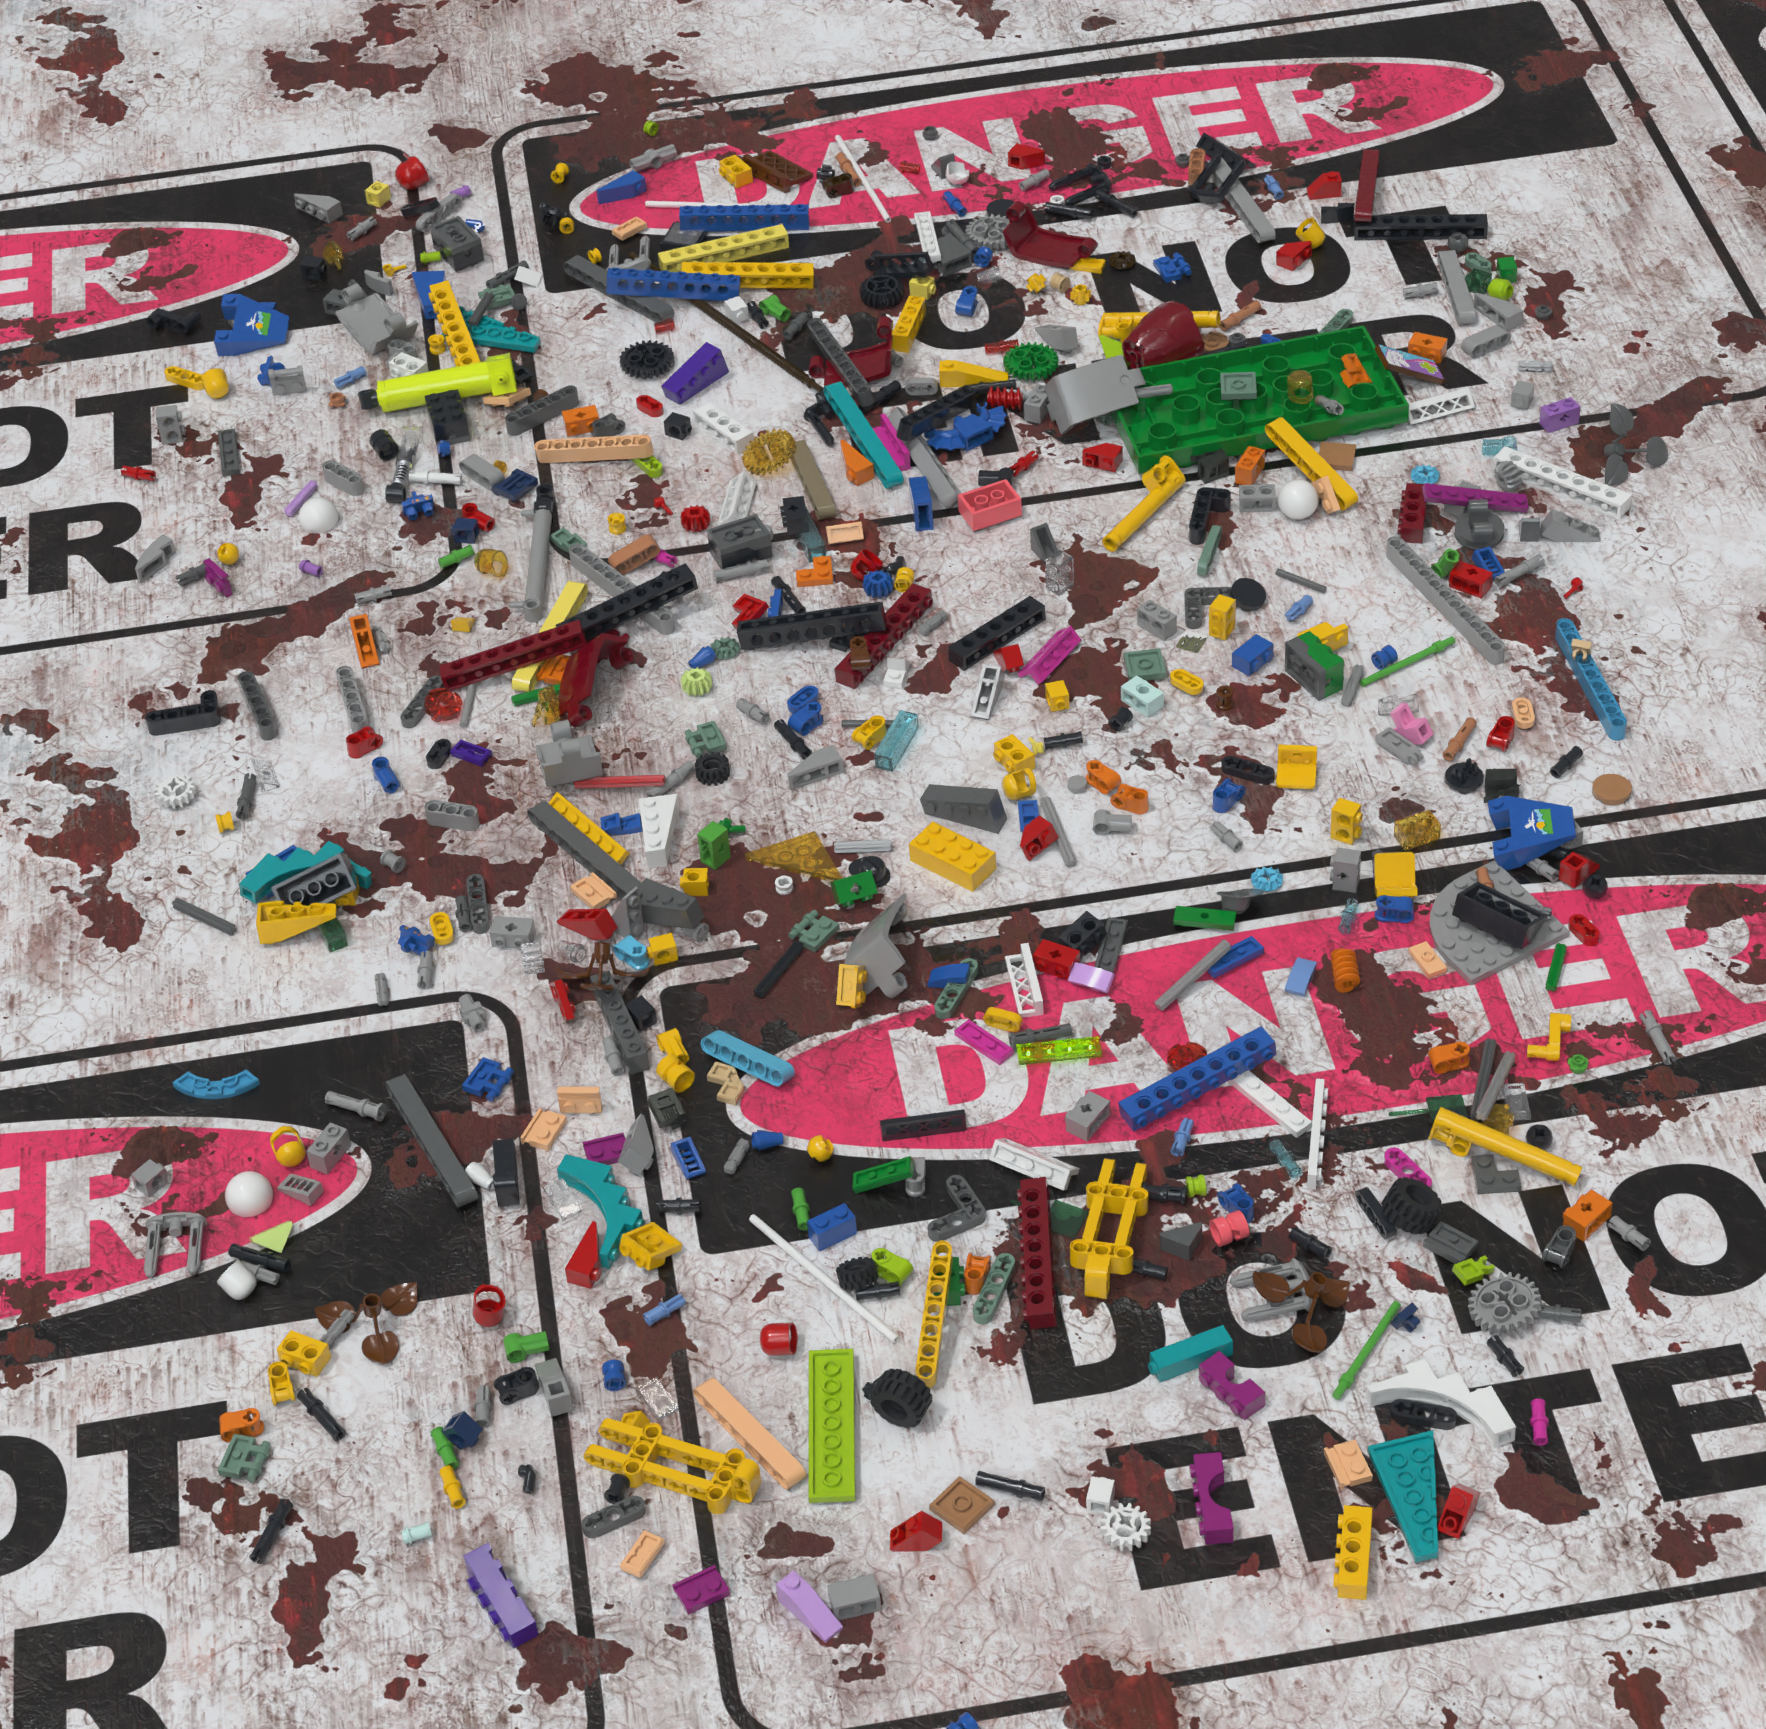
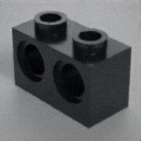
(1085, 932)

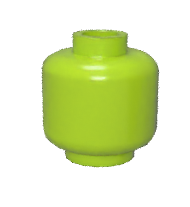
(1500, 289)

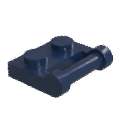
(515, 485)

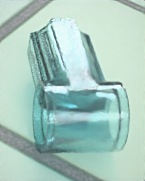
(1493, 446)

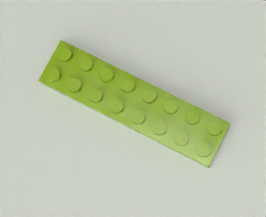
(831, 1426)

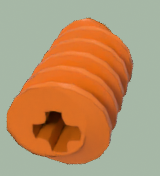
(1345, 969)

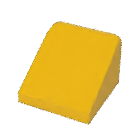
(462, 624)
(635, 1418)

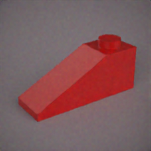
(591, 923)
(584, 1264)

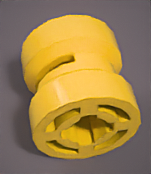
(904, 579)

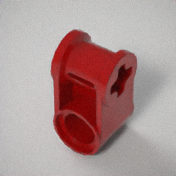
(1502, 733)
(362, 742)

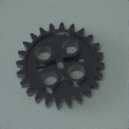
(646, 359)

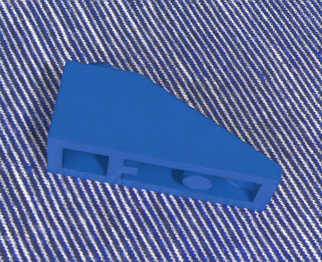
(622, 188)

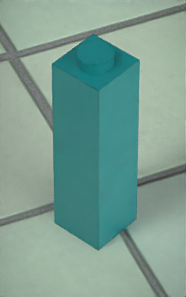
(1189, 1353)

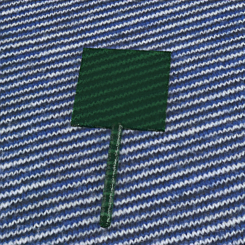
(1449, 1102)
(1065, 1218)

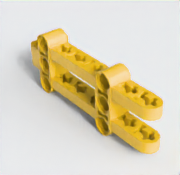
(1104, 1258)
(733, 1477)

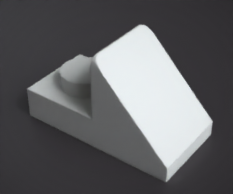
(896, 672)

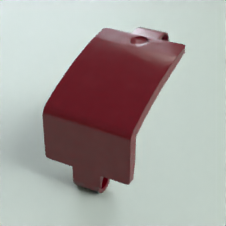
(1041, 245)
(871, 362)
(580, 672)

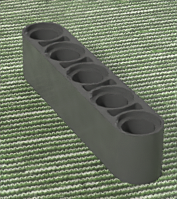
(541, 410)
(257, 705)

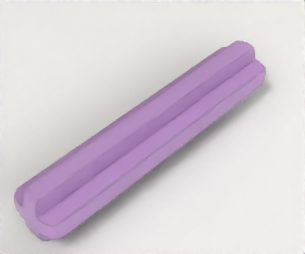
(300, 498)

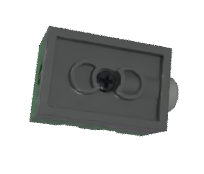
(1314, 665)

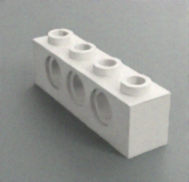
(723, 428)

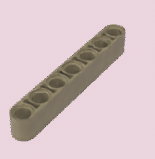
(812, 482)

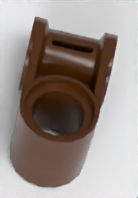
(859, 654)

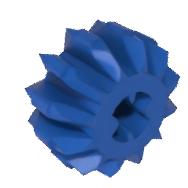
(878, 584)

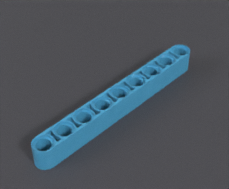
(1592, 682)

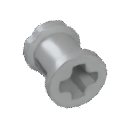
(389, 859)

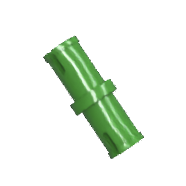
(456, 556)
(800, 1208)
(444, 1448)

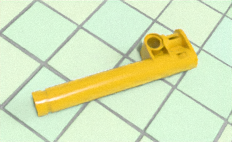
(1122, 323)
(1162, 483)
(1462, 1132)

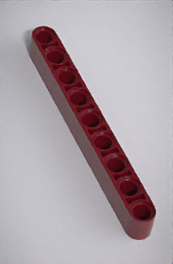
(1367, 186)

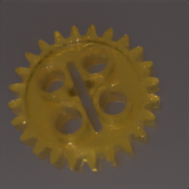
(780, 445)

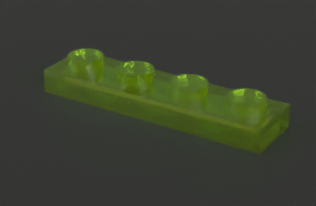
(1058, 1050)

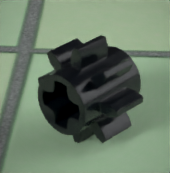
(825, 172)

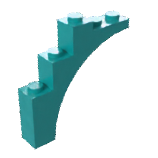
(273, 870)
(597, 1183)

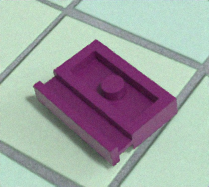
(217, 578)
(604, 1149)
(701, 1589)

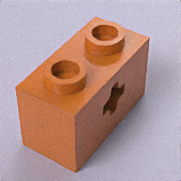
(1428, 346)
(579, 420)
(1250, 466)
(1587, 1214)

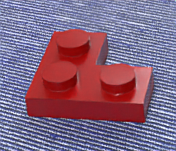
(748, 608)
(559, 992)

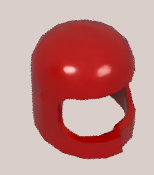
(864, 562)
(488, 1311)
(775, 1339)

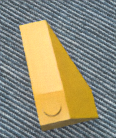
(281, 921)

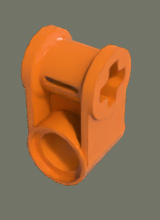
(1102, 777)
(1132, 799)
(1447, 1058)
(976, 1273)
(240, 1423)

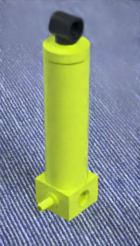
(473, 379)

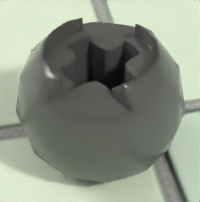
(1458, 242)

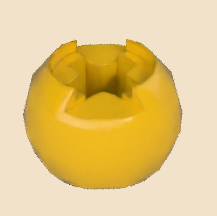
(228, 553)
(820, 1148)

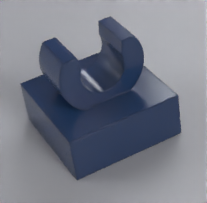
(1406, 1318)

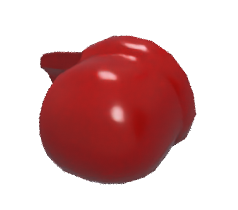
(411, 173)

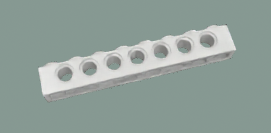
(1567, 484)

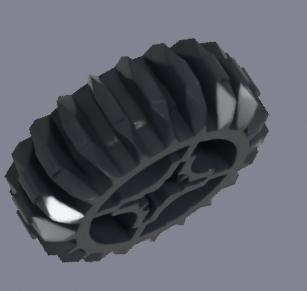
(881, 291)

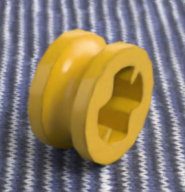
(569, 229)
(594, 256)

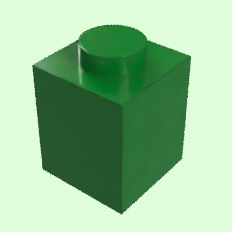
(1506, 268)

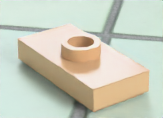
(629, 228)
(844, 533)
(1427, 960)
(642, 1554)

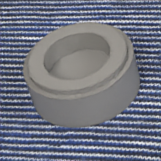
(1077, 784)

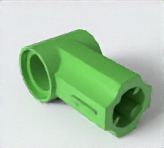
(773, 306)
(1446, 563)
(519, 1346)

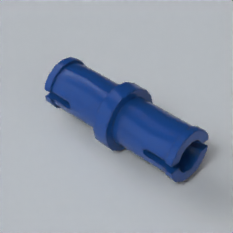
(954, 203)

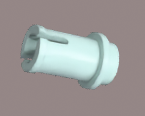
(416, 1533)

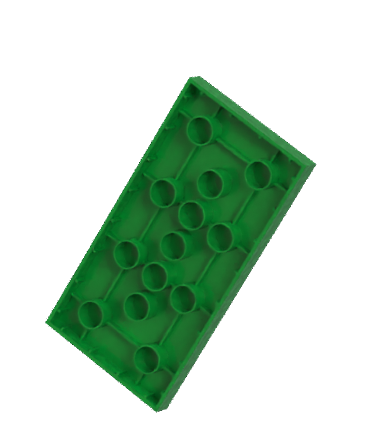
(1200, 422)

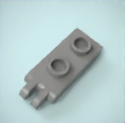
(1399, 746)

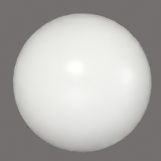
(1298, 499)
(318, 515)
(248, 1194)

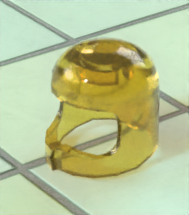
(1296, 380)
(484, 562)

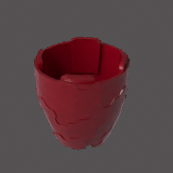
(1163, 337)

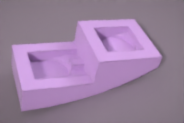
(1091, 977)

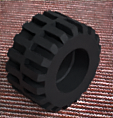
(1411, 1205)
(901, 1398)

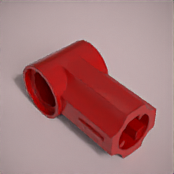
(471, 511)

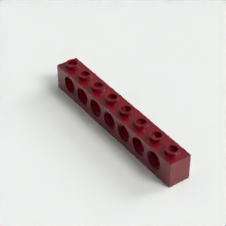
(899, 620)
(513, 655)
(1038, 1253)

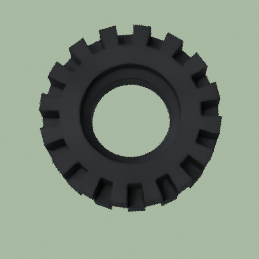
(712, 761)
(857, 1273)

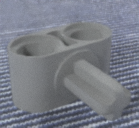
(397, 346)

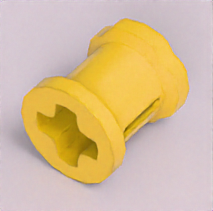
(561, 171)

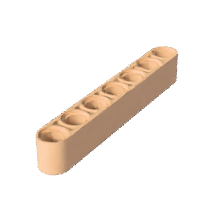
(594, 448)
(749, 1433)

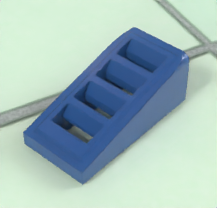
(1480, 554)
(684, 1144)

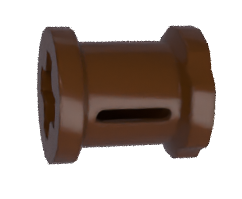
(1220, 692)

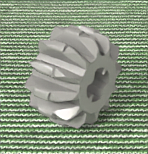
(1508, 476)

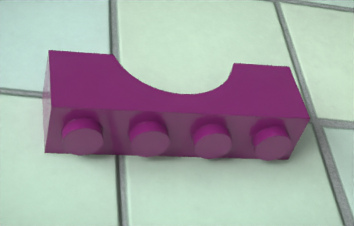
(1215, 1520)

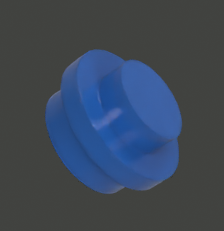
(443, 448)

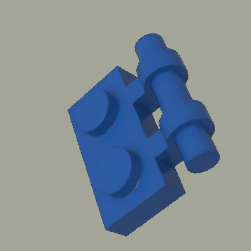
(1167, 267)
(483, 1075)

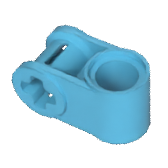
(632, 953)

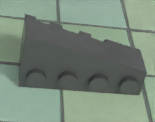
(965, 805)
(668, 906)

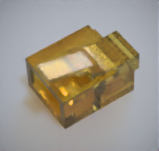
(547, 706)

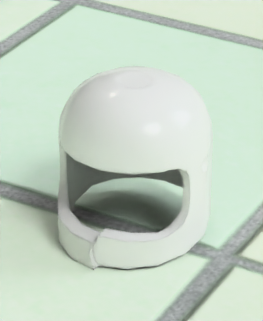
(237, 1281)

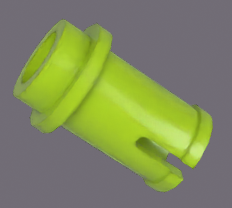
(430, 257)

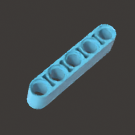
(747, 1058)

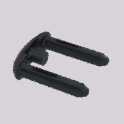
(1096, 176)
(1208, 194)
(811, 414)

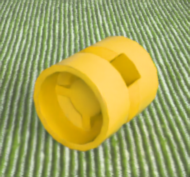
(675, 1073)

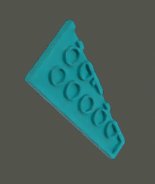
(494, 334)
(1408, 1480)

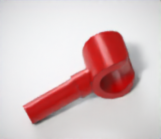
(659, 502)
(1576, 584)

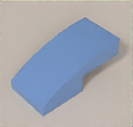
(1300, 976)

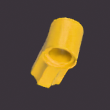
(671, 1043)

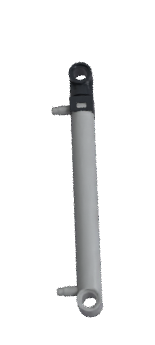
(543, 517)

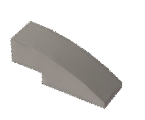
(154, 558)

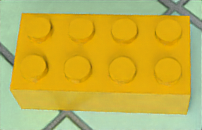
(952, 856)

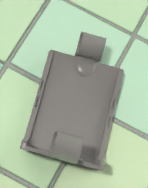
(372, 320)
(1092, 391)
(568, 757)
(878, 953)

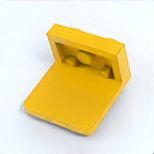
(1331, 636)
(1296, 766)
(1395, 874)
(850, 985)

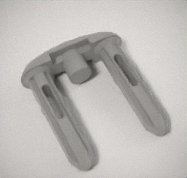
(640, 263)
(175, 1223)
(1293, 1268)

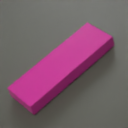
(984, 1042)

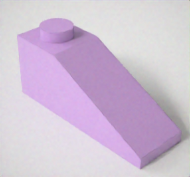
(807, 1606)

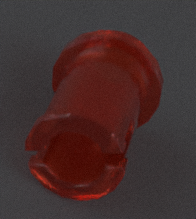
(909, 167)
(664, 325)

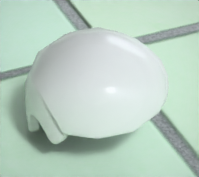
(956, 173)

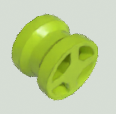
(1196, 1186)

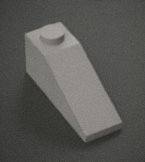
(1499, 311)
(1059, 337)
(987, 691)
(816, 767)
(637, 1147)

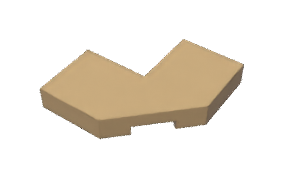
(732, 1086)

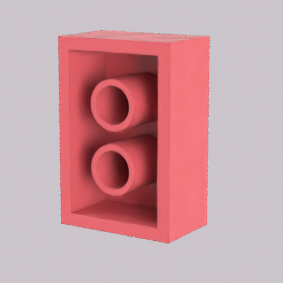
(989, 505)

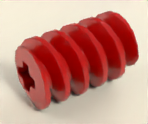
(1005, 398)

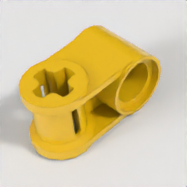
(870, 732)
(280, 1383)

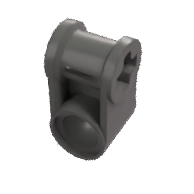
(606, 426)
(1560, 1246)

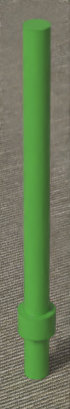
(1436, 647)
(1347, 1378)

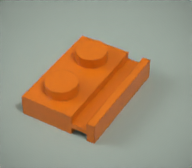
(553, 669)

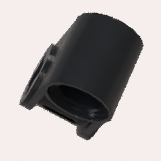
(518, 1385)

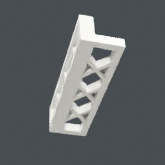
(1452, 397)
(737, 498)
(1034, 996)
(1032, 1163)

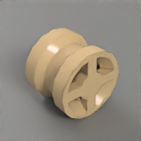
(1060, 282)

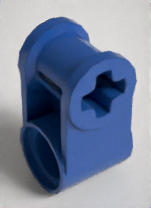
(967, 302)
(806, 718)
(1227, 796)
(1395, 908)
(1237, 1199)

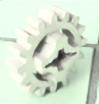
(175, 791)
(1125, 1527)

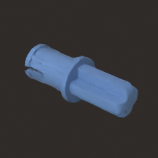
(1274, 187)
(350, 376)
(1299, 608)
(1182, 1137)
(663, 1309)

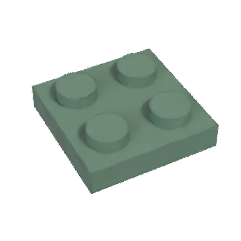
(1238, 385)
(1145, 664)

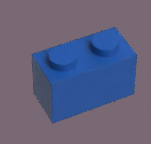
(1252, 655)
(832, 1227)

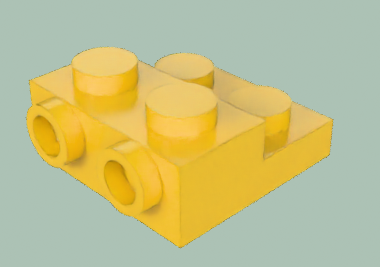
(649, 1245)

